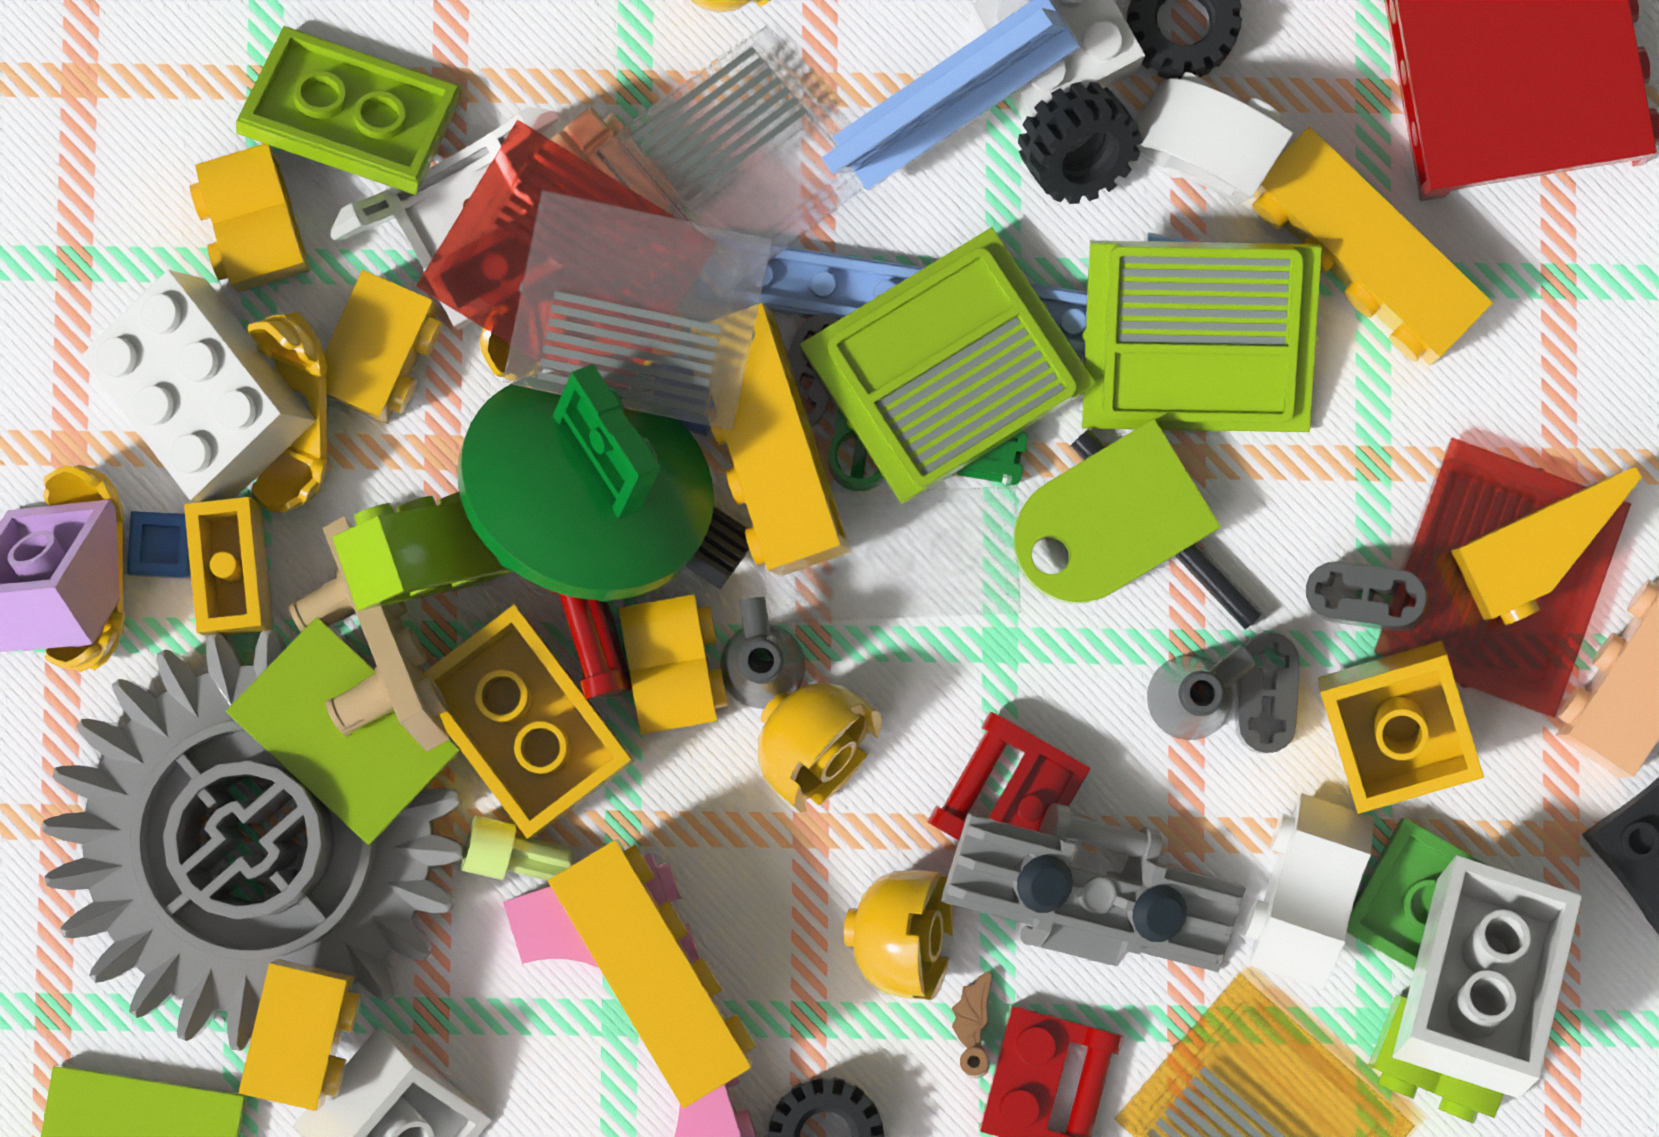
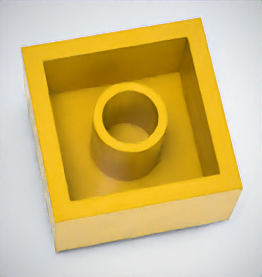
(1400, 727)

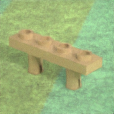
(398, 657)

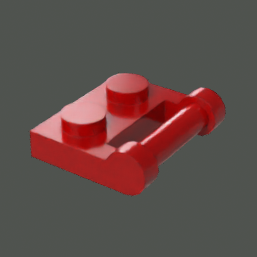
(597, 647)
(1038, 781)
(1031, 1070)

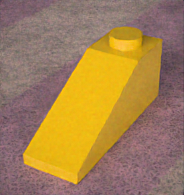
(1533, 553)

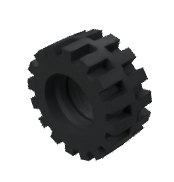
(1177, 59)
(1065, 122)

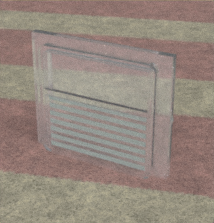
(739, 146)
(646, 301)

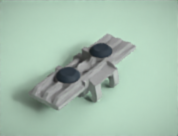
(1087, 914)

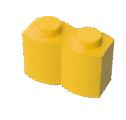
(250, 218)
(670, 663)

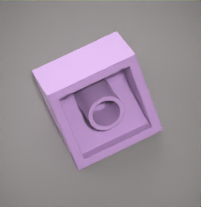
(57, 575)

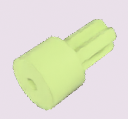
(495, 849)

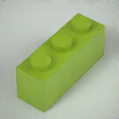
(413, 552)

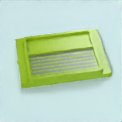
(1201, 335)
(947, 365)

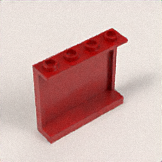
(1519, 88)

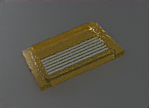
(1255, 1075)

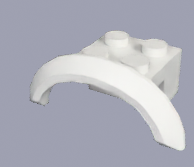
(440, 199)

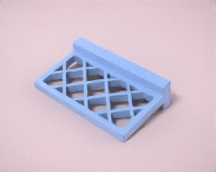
(953, 94)

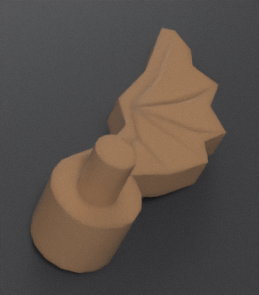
(970, 1021)

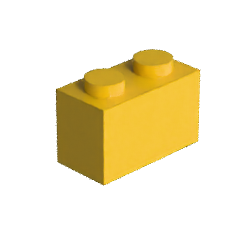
(378, 346)
(228, 566)
(299, 1035)

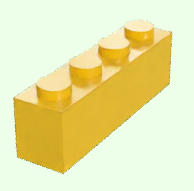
(1370, 248)
(779, 463)
(651, 971)

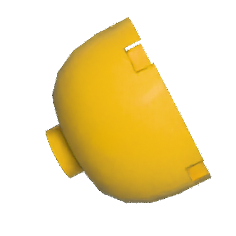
(814, 741)
(901, 933)

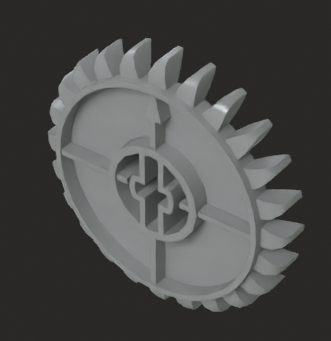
(155, 880)

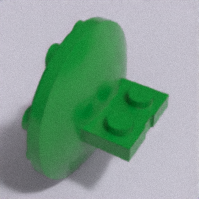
(584, 489)

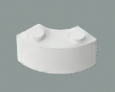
(1210, 136)
(1310, 890)

